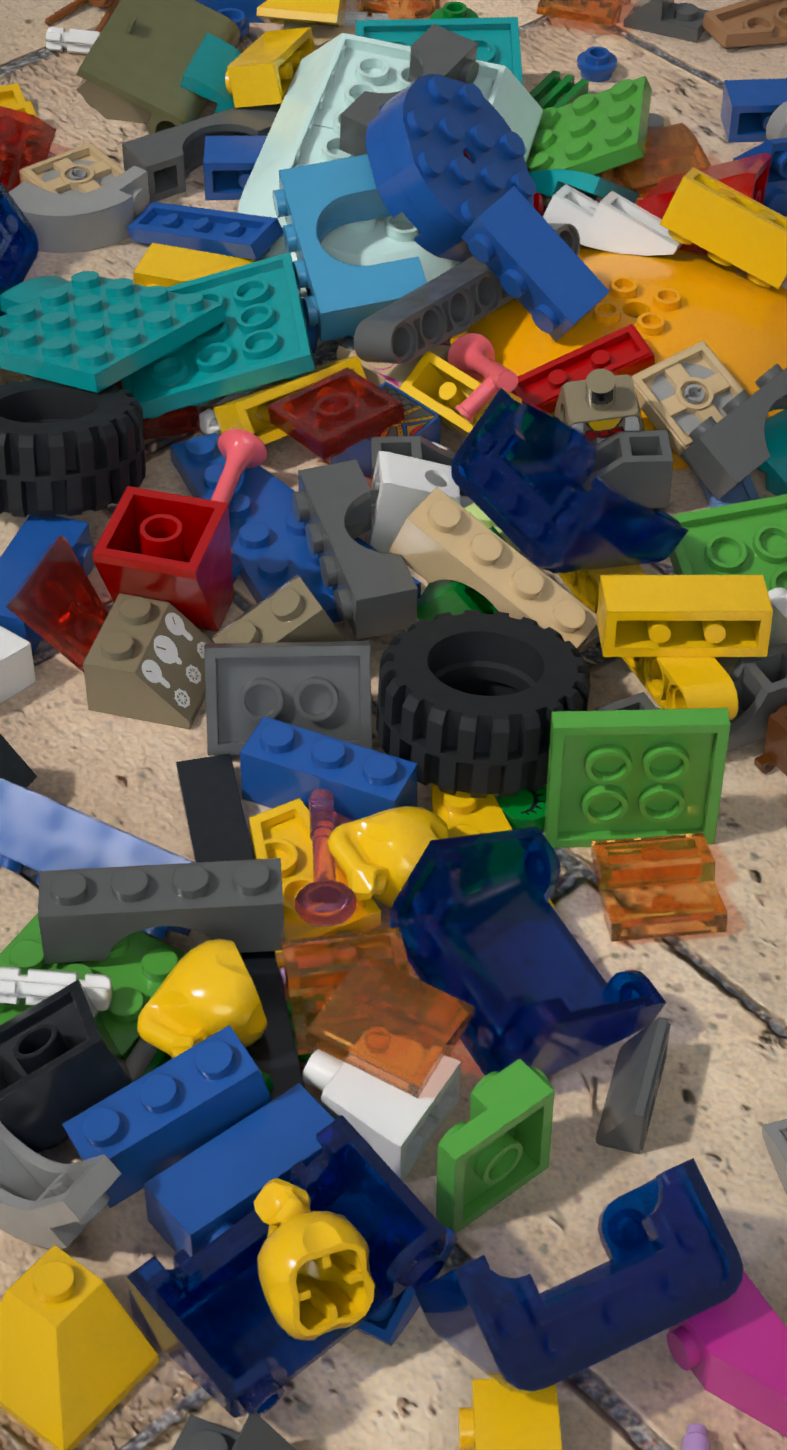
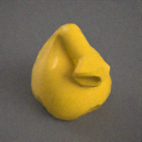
(384, 849)
(202, 997)
(311, 1264)

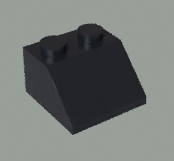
(56, 1066)

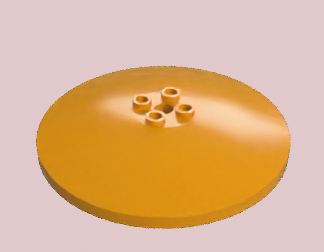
(677, 306)

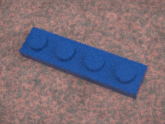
(206, 230)

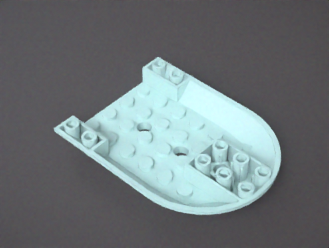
(309, 133)

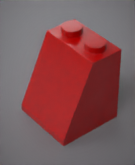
(745, 175)
(170, 552)

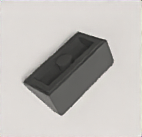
(634, 1089)

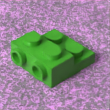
(498, 1147)

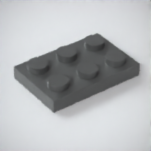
(298, 683)

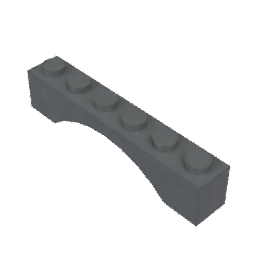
(631, 461)

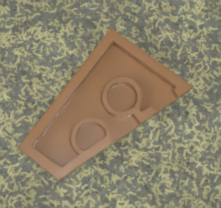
(748, 23)

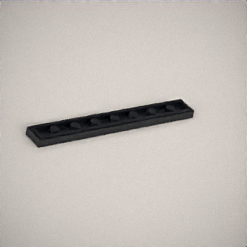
(221, 834)

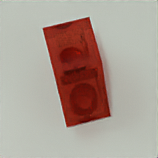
(22, 144)

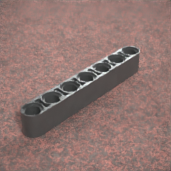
(437, 310)

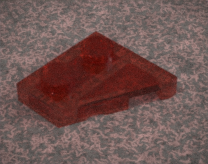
(61, 603)

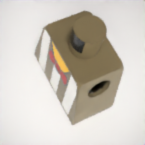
(600, 405)

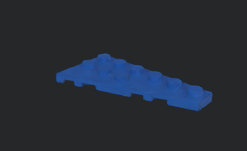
(261, 523)

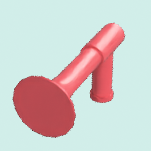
(476, 358)
(241, 451)

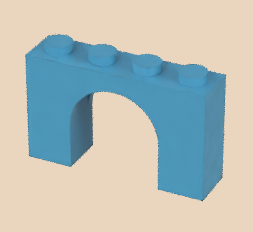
(315, 203)

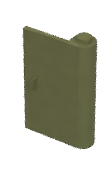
(148, 51)

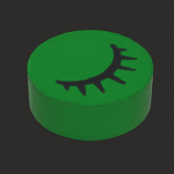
(525, 809)

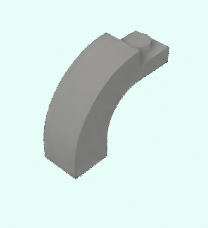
(86, 219)
(48, 1199)

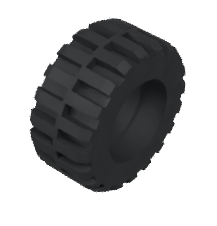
(67, 448)
(477, 700)

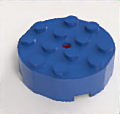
(444, 160)

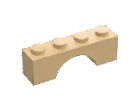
(451, 544)

